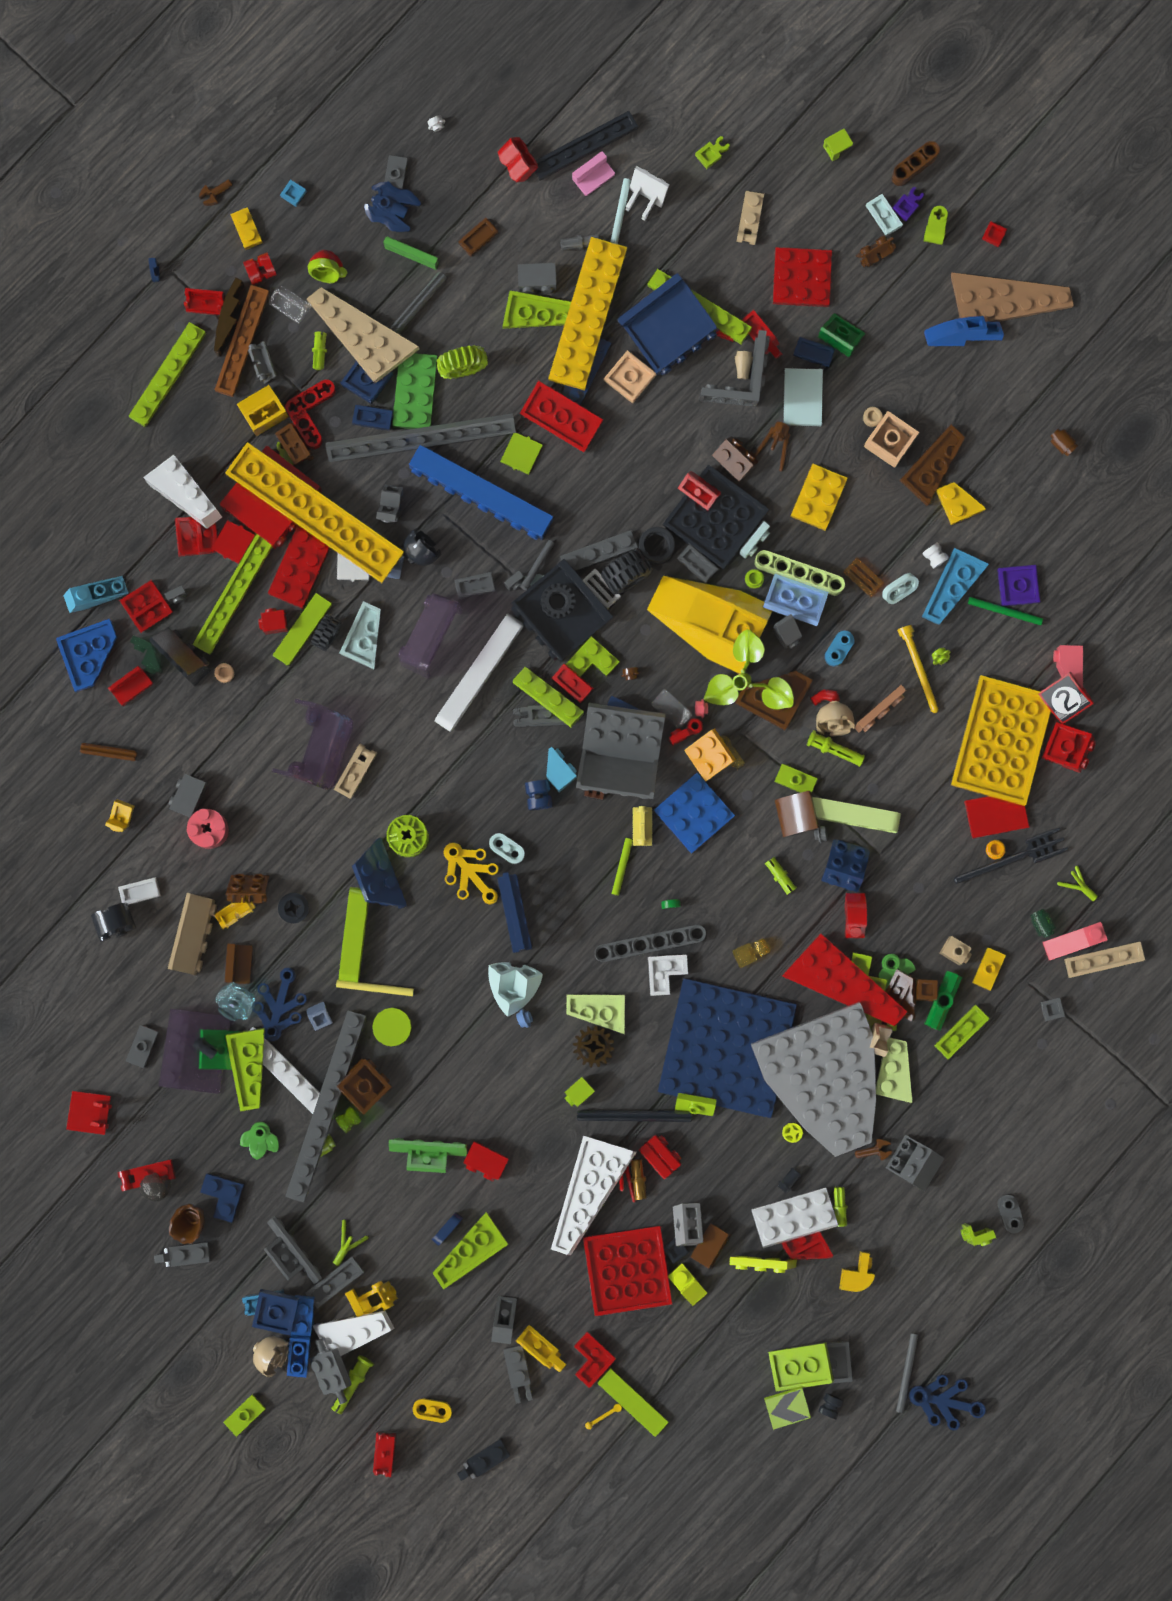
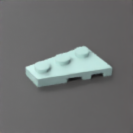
(362, 638)

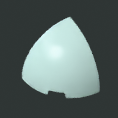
(513, 985)

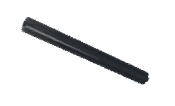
(650, 1116)

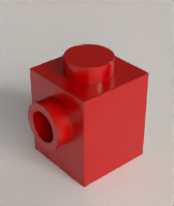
(273, 621)

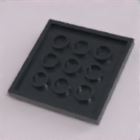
(723, 527)

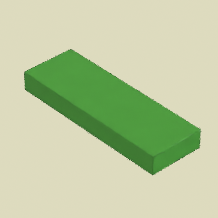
(411, 253)

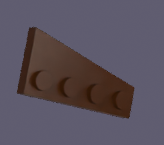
(930, 468)

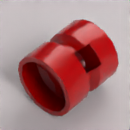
(253, 271)

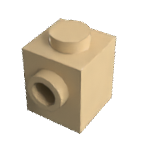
(956, 951)

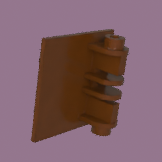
(250, 885)

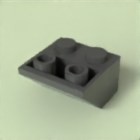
(915, 1163)

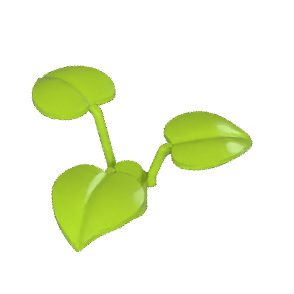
(725, 691)

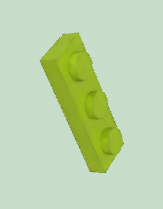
(961, 1032)

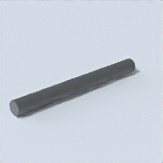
(907, 1373)

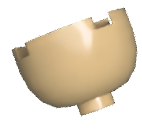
(835, 719)
(270, 1354)

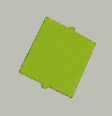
(521, 453)

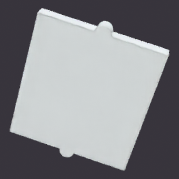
(348, 571)

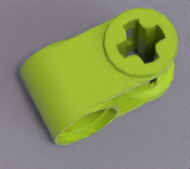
(936, 227)

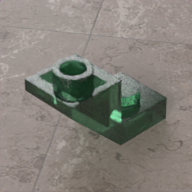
(150, 659)

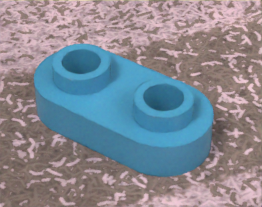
(839, 648)

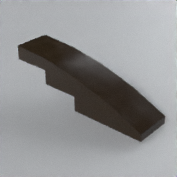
(226, 323)

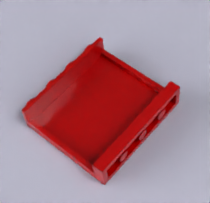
(259, 515)

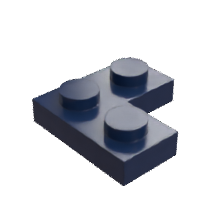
(227, 1192)

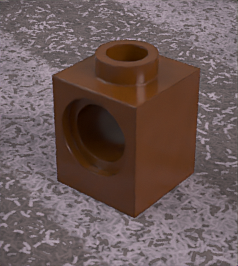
(926, 990)

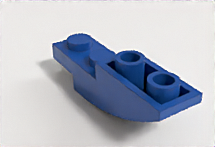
(959, 330)
(301, 1338)

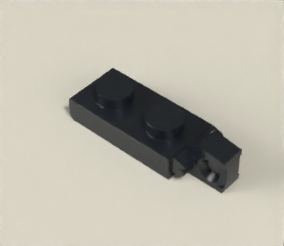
(484, 1460)

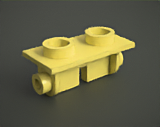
(642, 826)

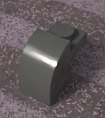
(390, 503)

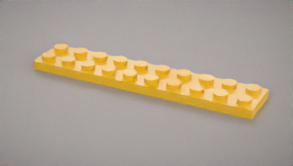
(314, 512)

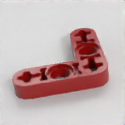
(302, 413)

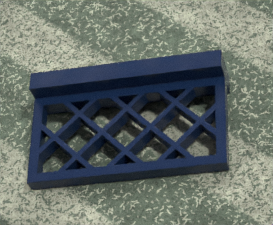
(514, 913)

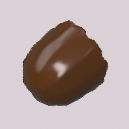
(187, 1223)

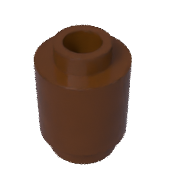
(1063, 441)

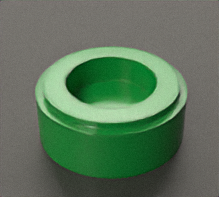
(668, 904)

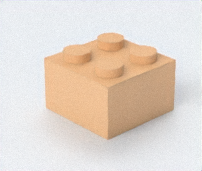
(891, 439)

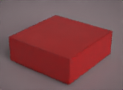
(994, 234)

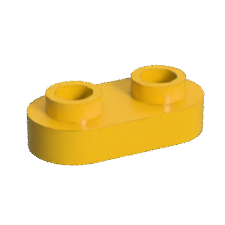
(432, 1410)

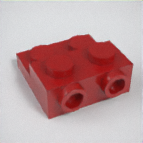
(1069, 747)

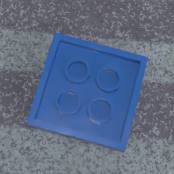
(694, 813)

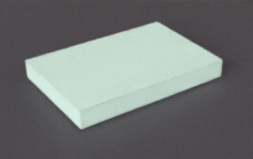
(803, 397)

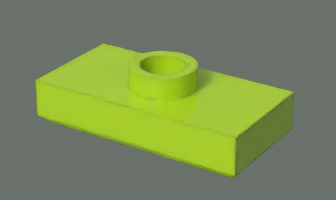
(795, 779)
(695, 1104)
(244, 1415)

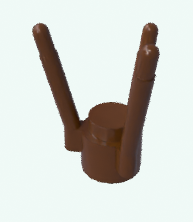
(779, 432)

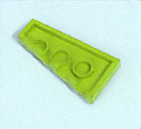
(246, 1060)

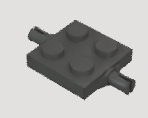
(330, 1371)

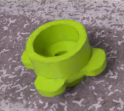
(941, 656)

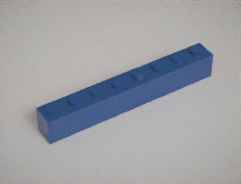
(481, 492)

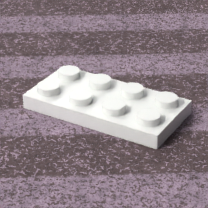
(794, 1217)

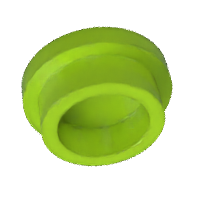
(754, 579)

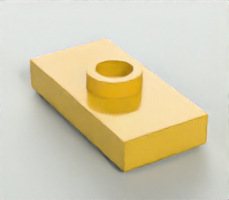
(988, 969)

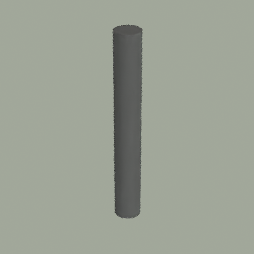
(537, 565)

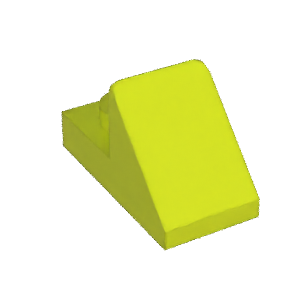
(687, 1284)

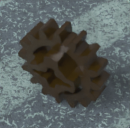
(592, 1055)

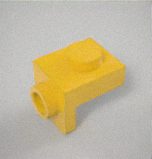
(120, 816)

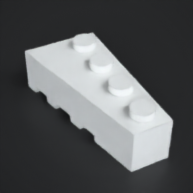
(179, 487)

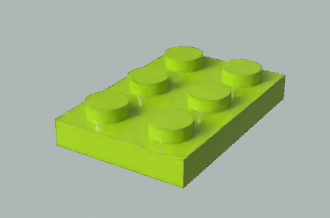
(801, 1366)

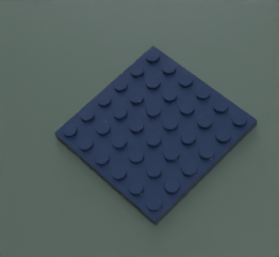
(713, 1050)

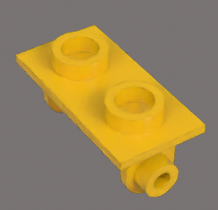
(233, 912)

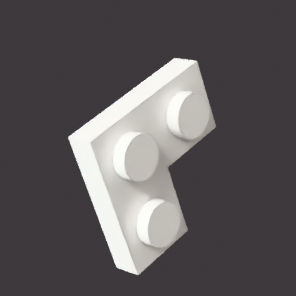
(660, 969)

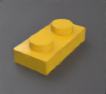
(246, 228)

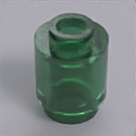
(1043, 923)

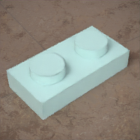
(884, 215)
(750, 547)

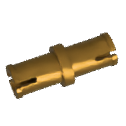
(638, 1179)

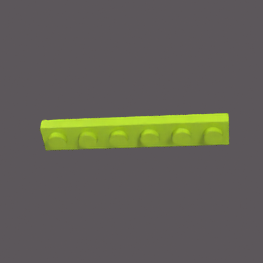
(724, 321)
(167, 374)

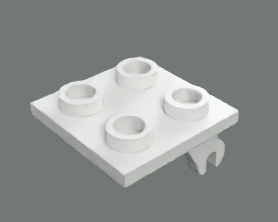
(649, 187)

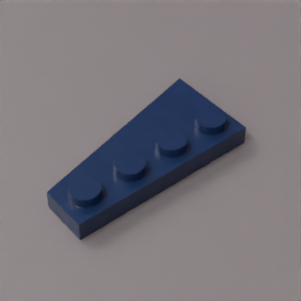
(578, 395)

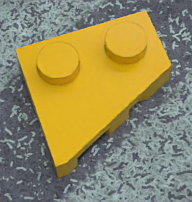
(958, 503)

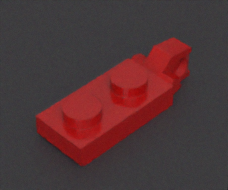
(757, 324)

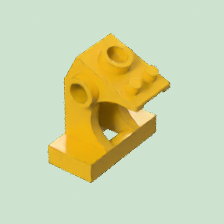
(362, 1305)

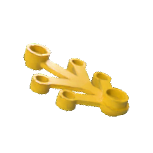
(469, 870)

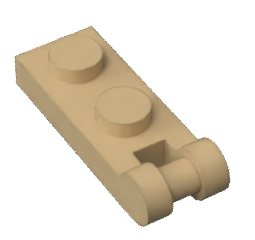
(750, 217)
(355, 771)

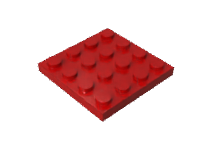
(627, 1270)

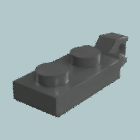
(184, 1255)

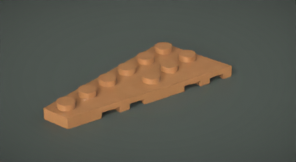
(1006, 299)

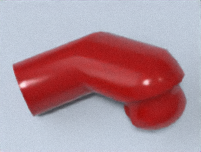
(825, 694)

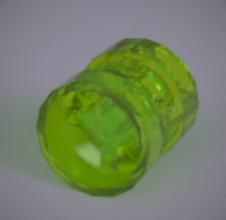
(348, 1119)

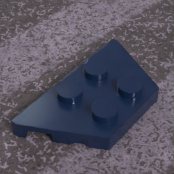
(377, 877)

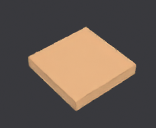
(630, 376)

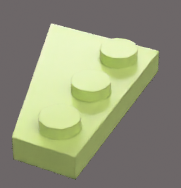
(599, 1009)
(894, 1072)

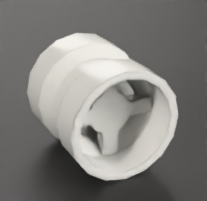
(935, 555)

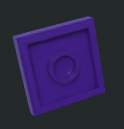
(1018, 585)

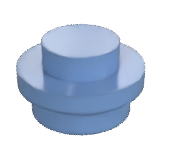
(524, 1018)

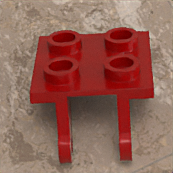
(88, 1112)

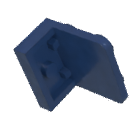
(846, 865)

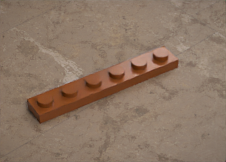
(242, 338)

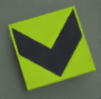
(787, 1407)

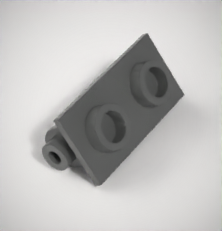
(264, 366)

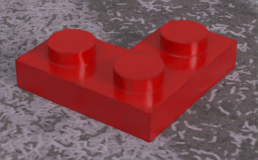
(598, 1359)

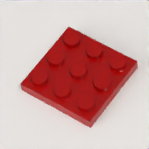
(802, 277)

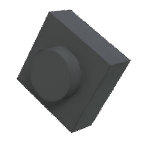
(514, 581)
(176, 595)
(1052, 1009)

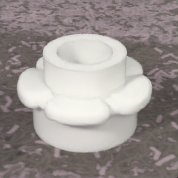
(436, 123)

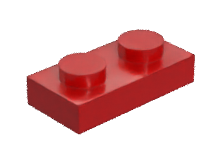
(572, 683)

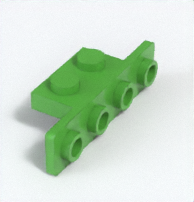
(427, 1155)

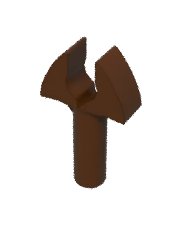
(214, 192)
(874, 1150)

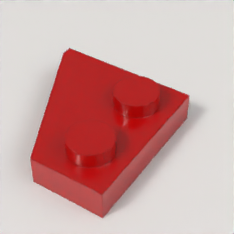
(807, 1247)

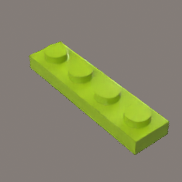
(548, 697)

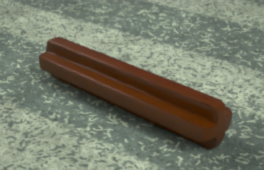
(106, 751)

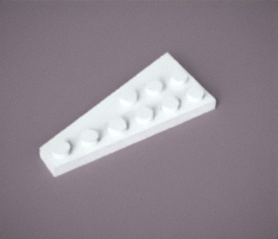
(592, 1181)

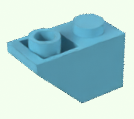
(558, 771)

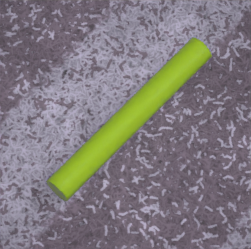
(622, 866)

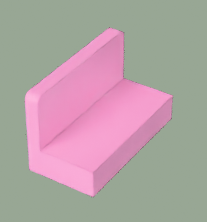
(593, 174)

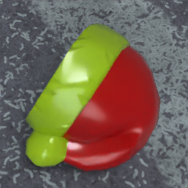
(326, 267)

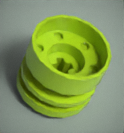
(408, 847)

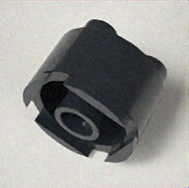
(113, 921)

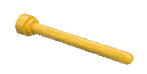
(907, 634)

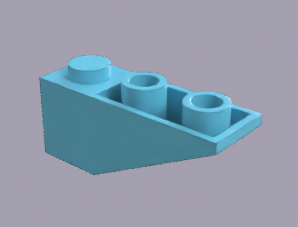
(94, 593)

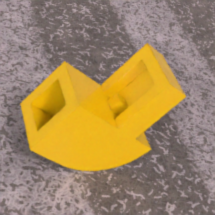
(858, 1280)

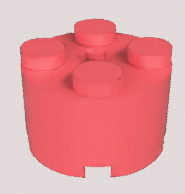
(204, 818)

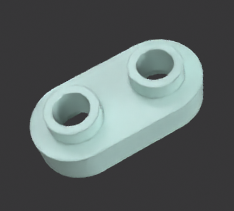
(900, 588)
(507, 848)

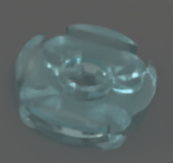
(241, 996)

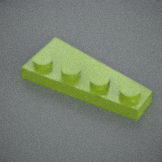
(534, 311)
(475, 1247)

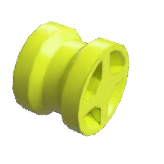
(792, 1130)

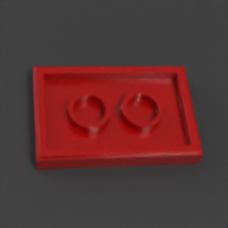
(994, 816)

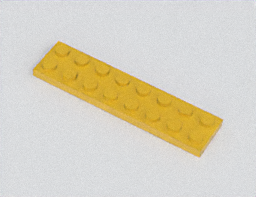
(587, 313)

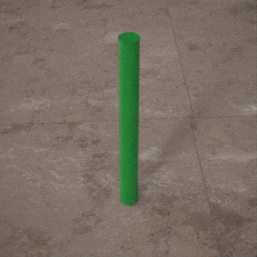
(1005, 611)

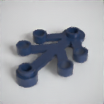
(278, 1007)
(943, 1401)

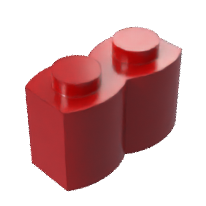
(517, 159)

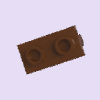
(869, 253)

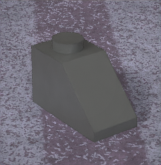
(787, 632)
(504, 1320)

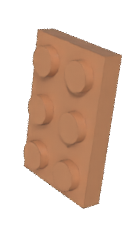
(880, 710)

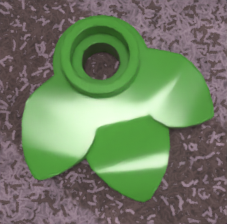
(902, 964)
(259, 1143)

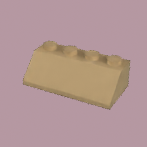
(191, 934)

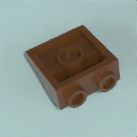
(364, 1085)

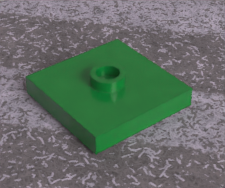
(222, 1059)

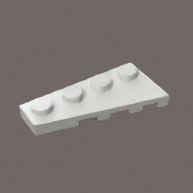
(353, 1331)

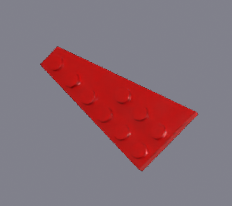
(836, 976)

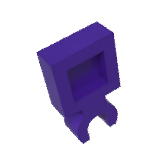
(907, 204)

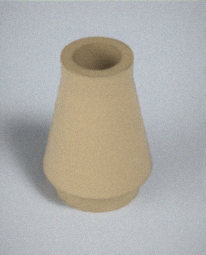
(743, 364)

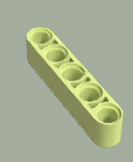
(793, 565)
(856, 815)

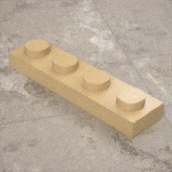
(1104, 959)

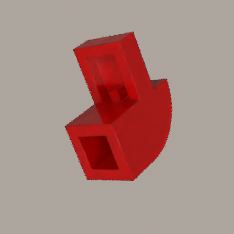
(855, 915)

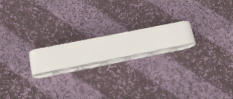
(479, 672)

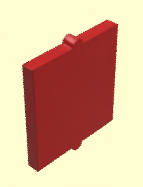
(233, 542)

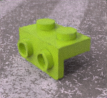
(979, 1237)

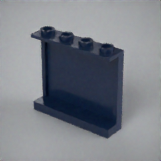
(669, 325)

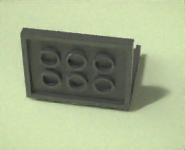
(729, 394)
(620, 751)

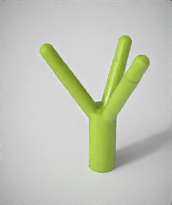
(1083, 887)
(345, 1246)

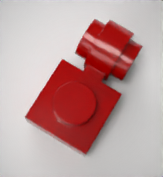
(680, 735)

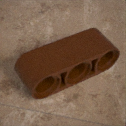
(921, 157)

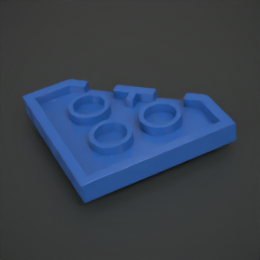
(87, 652)

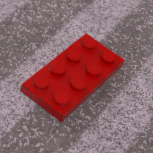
(561, 416)
(299, 568)

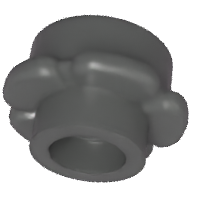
(821, 834)

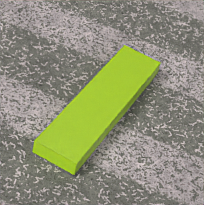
(302, 629)
(632, 1402)

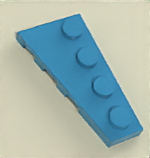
(955, 580)

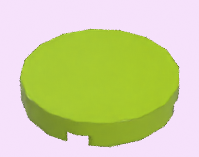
(391, 1027)

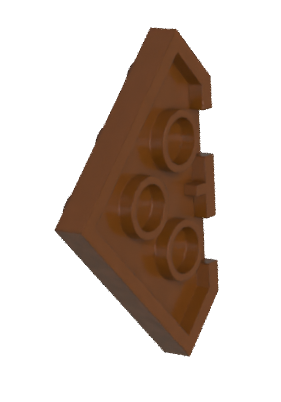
(752, 701)

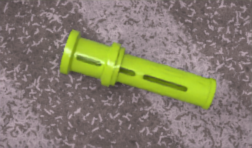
(826, 745)
(357, 1376)

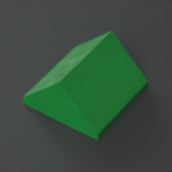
(841, 335)

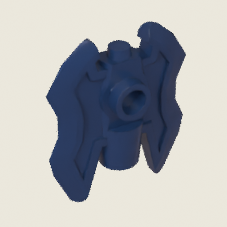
(389, 204)

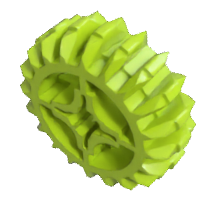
(462, 362)

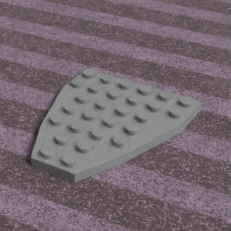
(825, 1076)

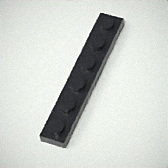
(585, 145)

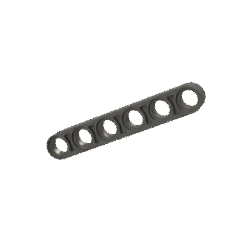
(650, 946)

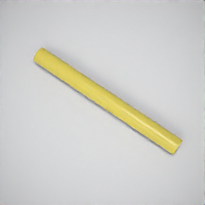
(375, 988)

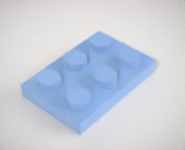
(795, 598)

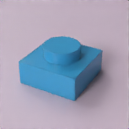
(293, 193)

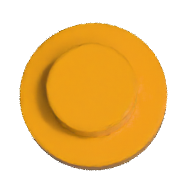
(995, 849)

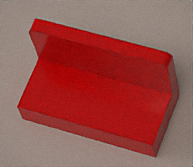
(130, 685)

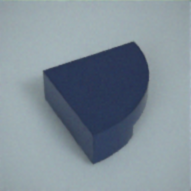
(154, 269)

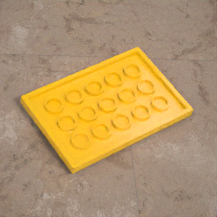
(1001, 741)

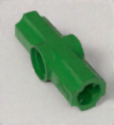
(947, 988)

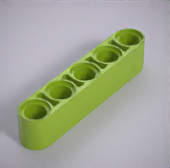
(353, 936)

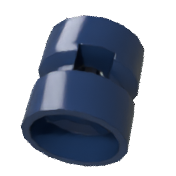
(535, 788)

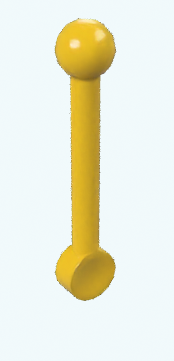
(617, 1408)

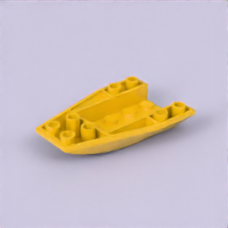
(708, 617)

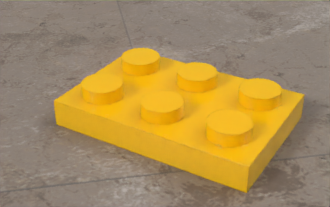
(818, 497)

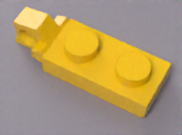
(540, 1348)

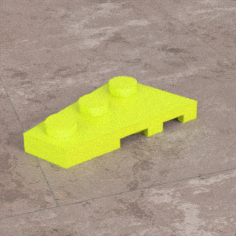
(760, 1264)

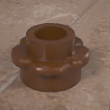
(630, 673)

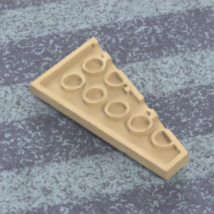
(368, 341)

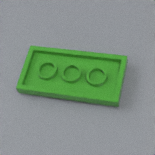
(415, 392)

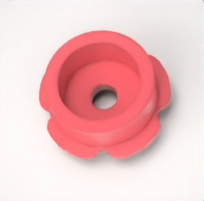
(701, 708)

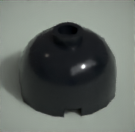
(420, 548)

